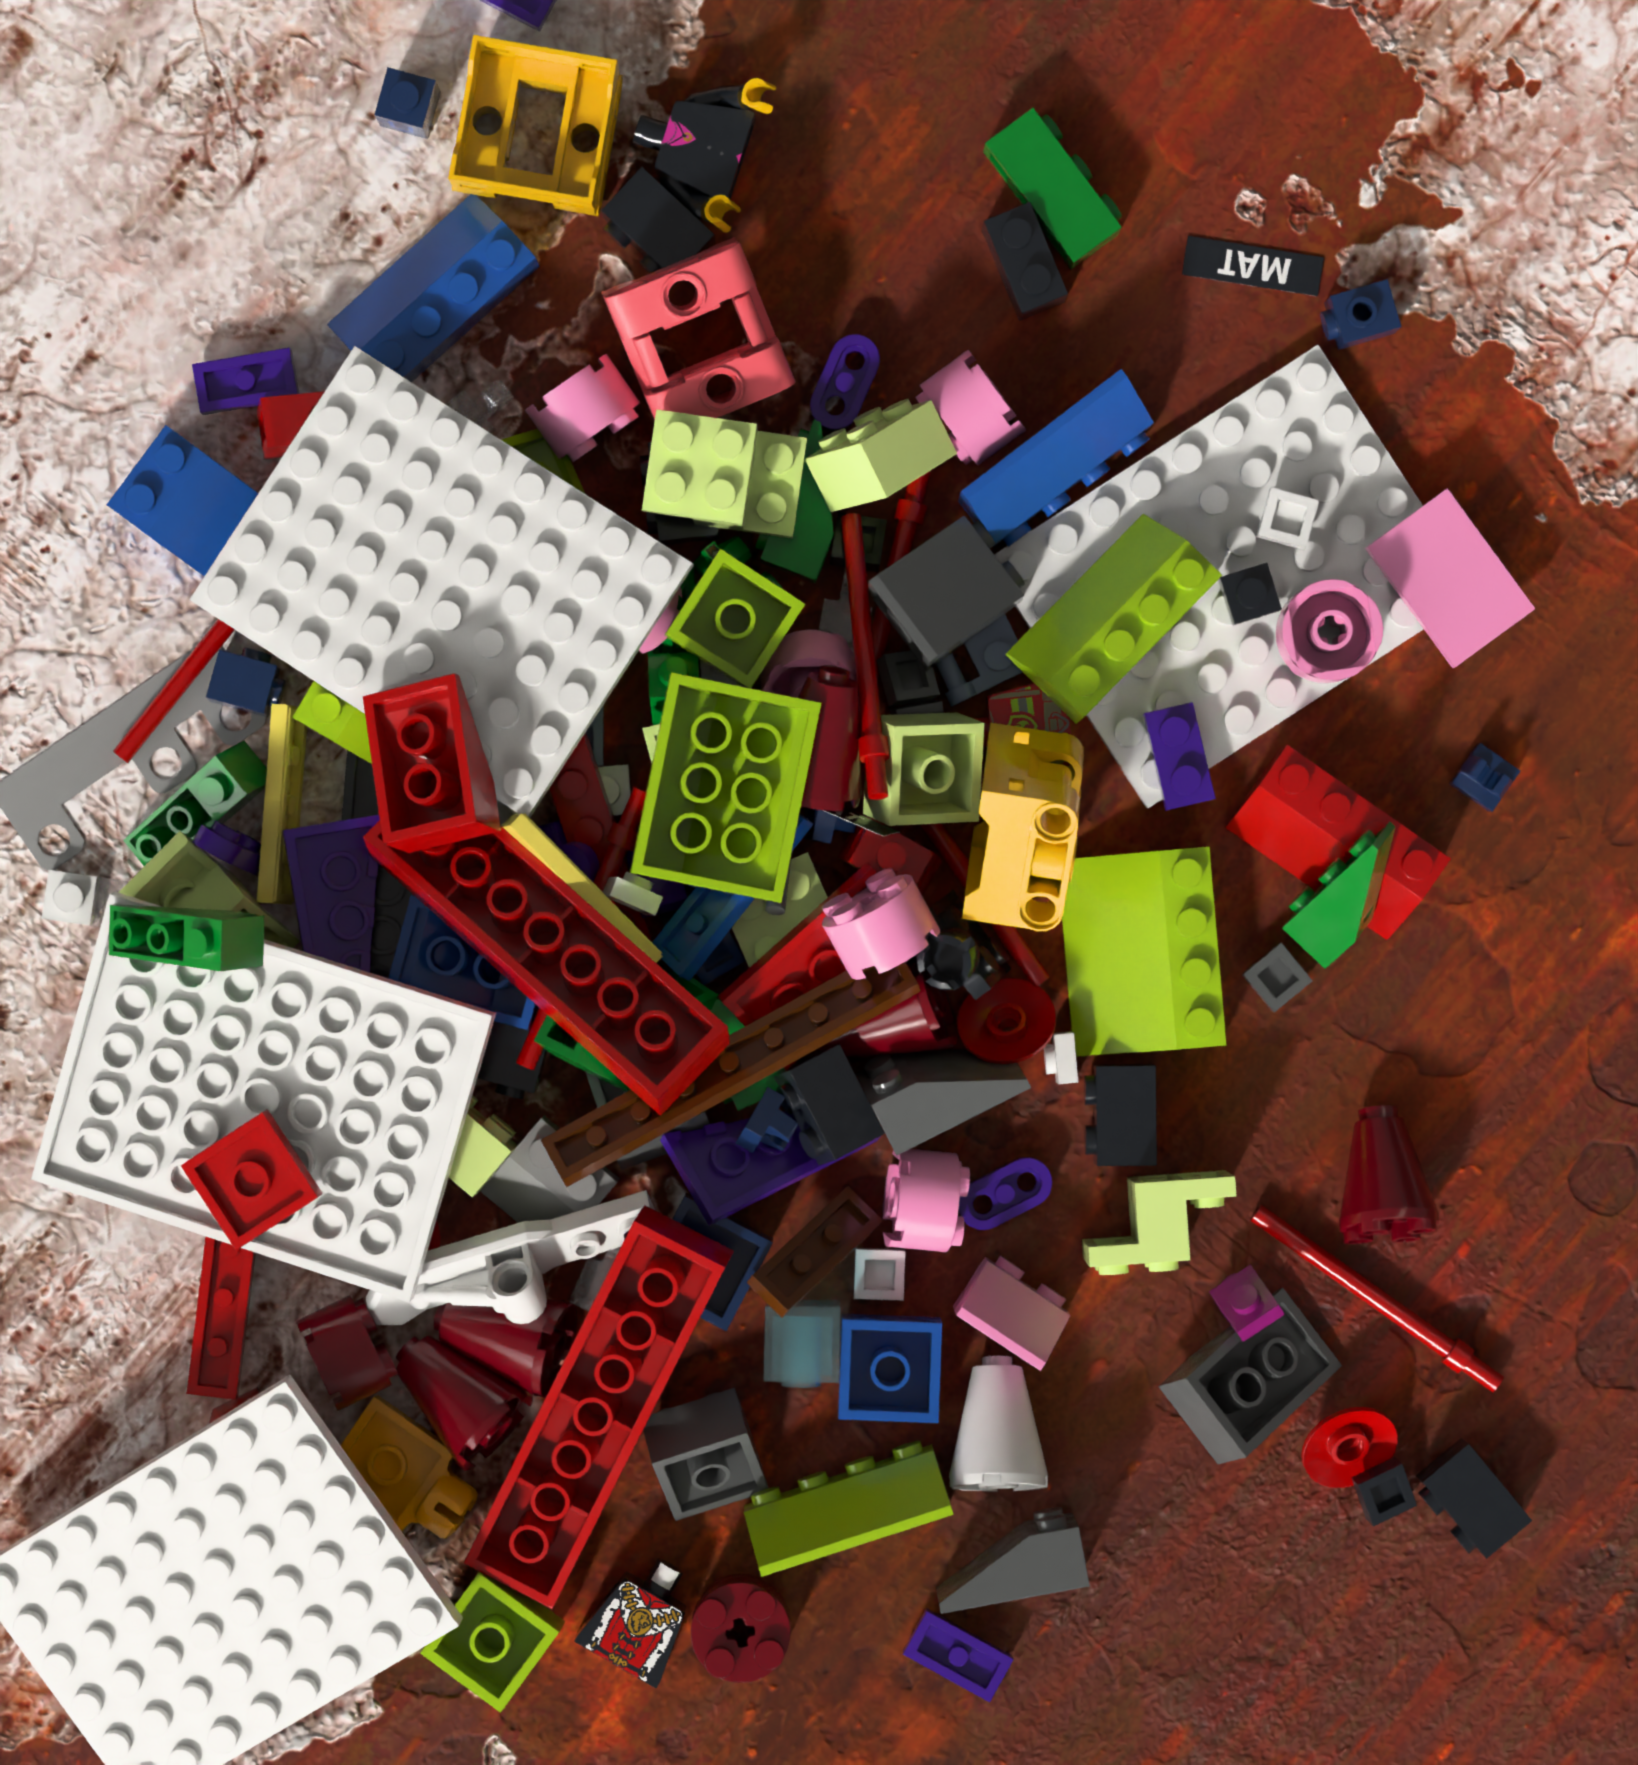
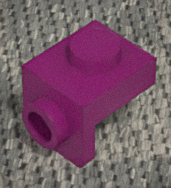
(1246, 1302)

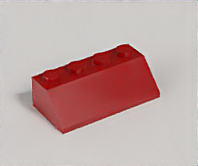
(1311, 818)

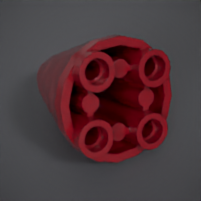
(1385, 1182)

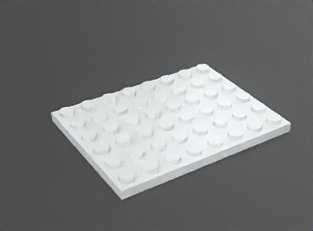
(1211, 489)
(432, 550)
(346, 1062)
(219, 1590)

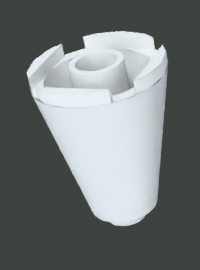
(998, 1433)

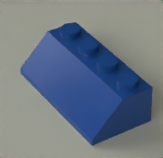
(436, 290)
(1057, 459)

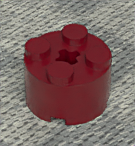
(346, 1352)
(722, 1650)

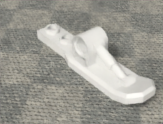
(508, 1263)

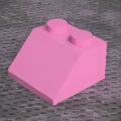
(1012, 1311)

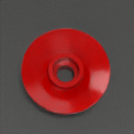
(1006, 1005)
(1348, 1445)

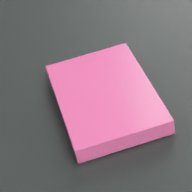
(1450, 578)

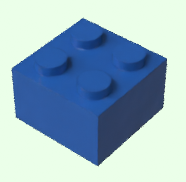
(890, 1368)

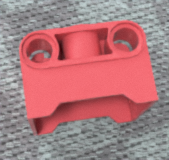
(717, 274)

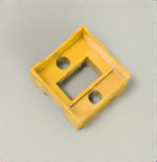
(492, 86)
(1027, 828)

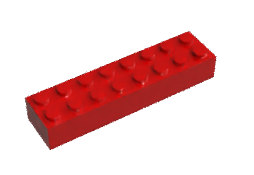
(564, 959)
(598, 1406)

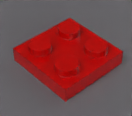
(251, 1179)

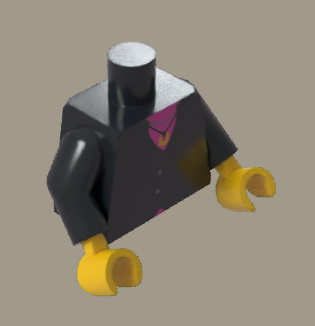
(705, 146)

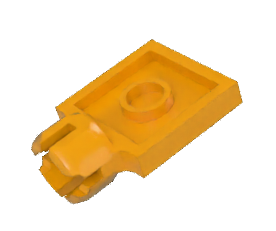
(408, 1469)

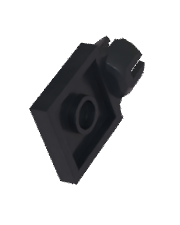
(961, 951)

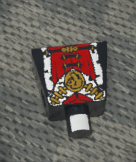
(637, 1623)

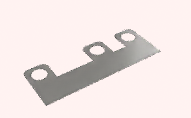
(38, 789)

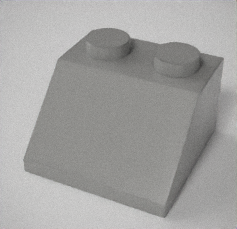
(532, 1188)

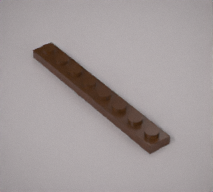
(749, 1057)

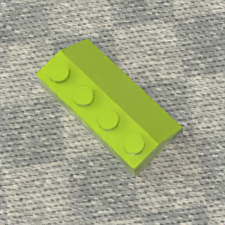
(1113, 616)
(846, 1508)

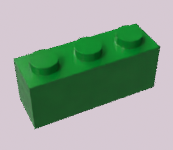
(1055, 185)

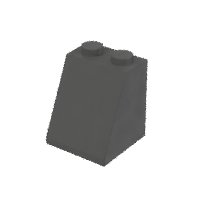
(946, 591)

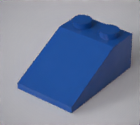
(183, 500)
(444, 964)

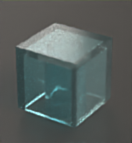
(803, 1344)

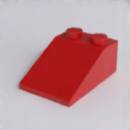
(429, 766)

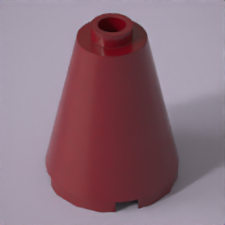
(834, 759)
(905, 1028)
(517, 1352)
(460, 1398)

